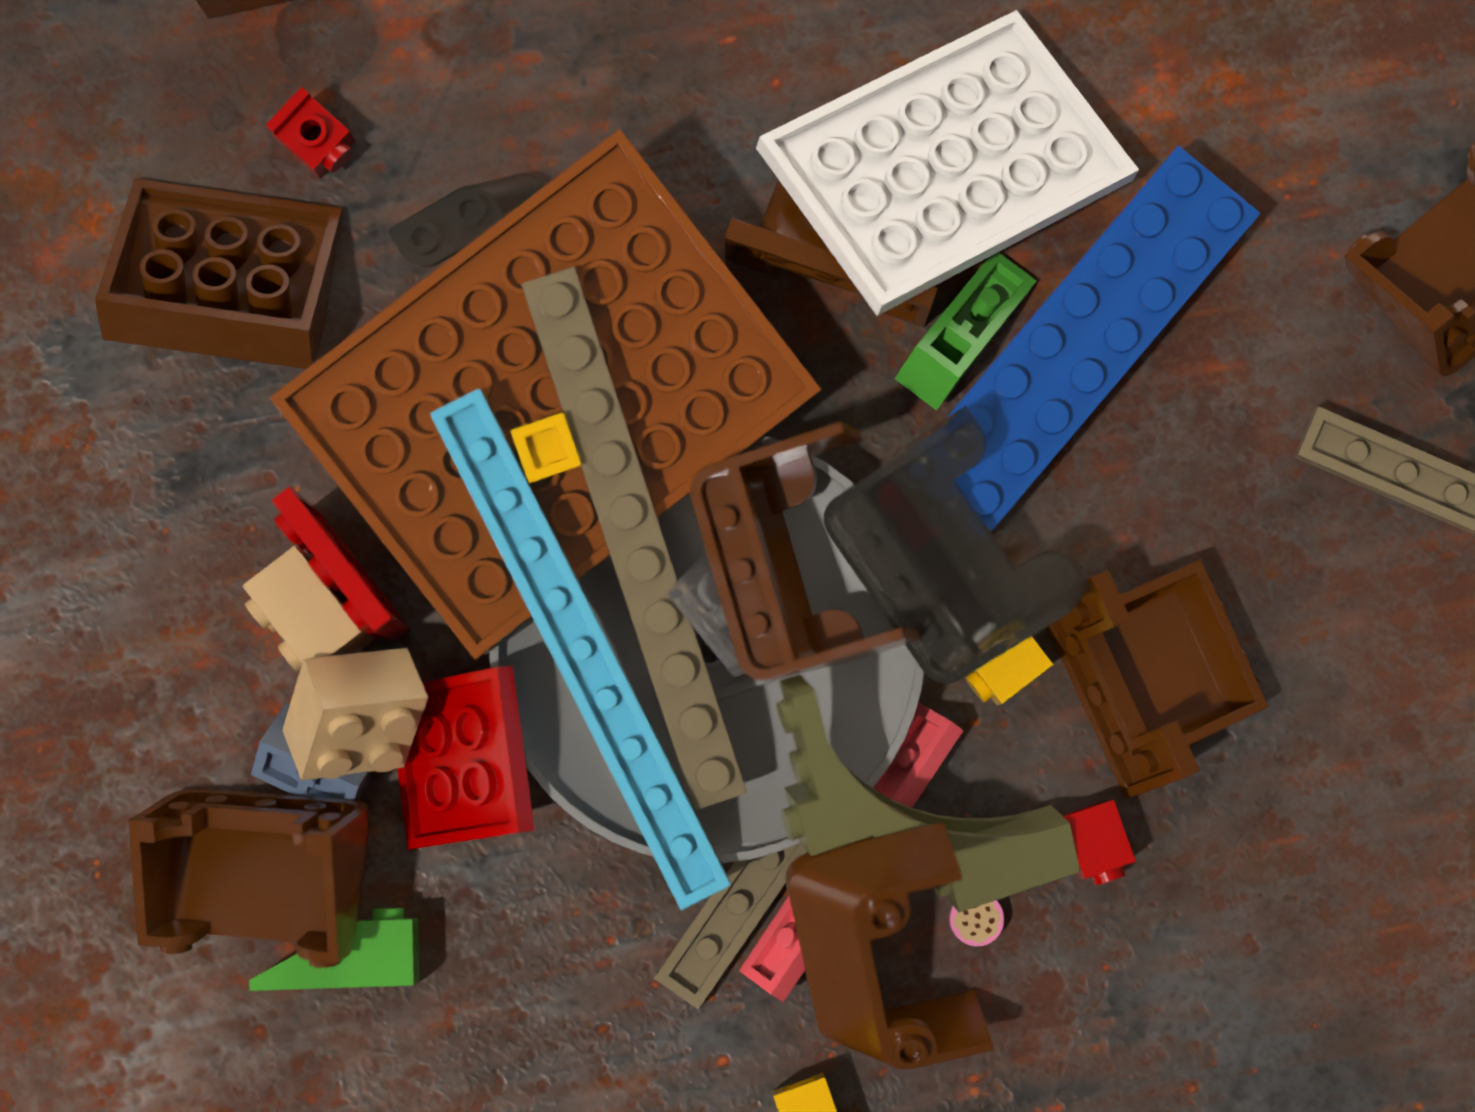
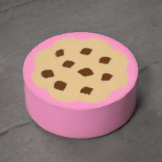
(977, 925)

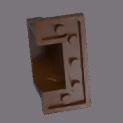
(791, 243)
(1155, 672)

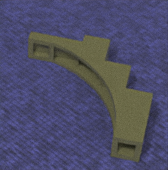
(837, 808)

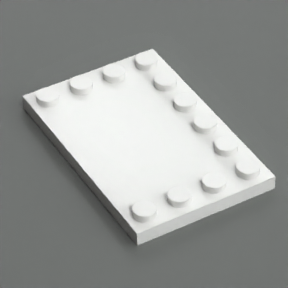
(946, 161)

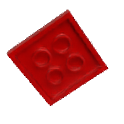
(338, 567)
(466, 763)

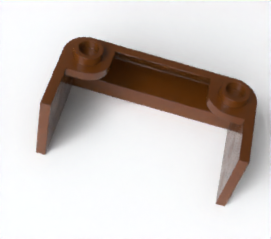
(755, 565)
(860, 896)

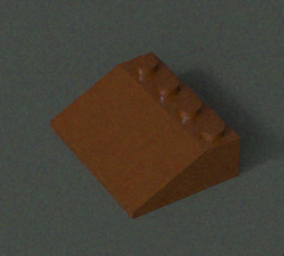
(220, 274)

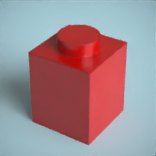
(1100, 842)

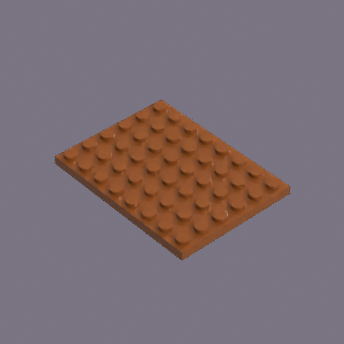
(678, 335)

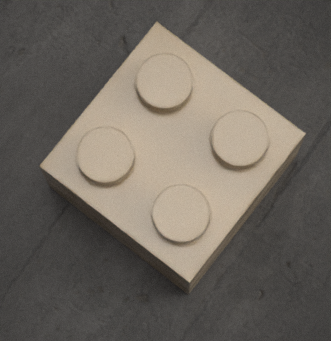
(302, 610)
(354, 713)

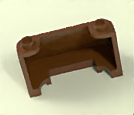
(1427, 277)
(249, 870)

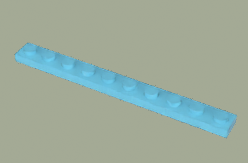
(580, 648)

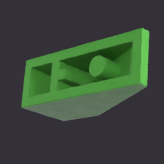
(964, 330)
(381, 956)

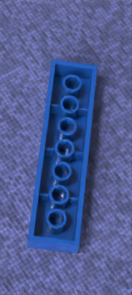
(1097, 326)

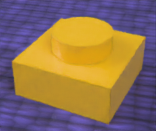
(546, 447)

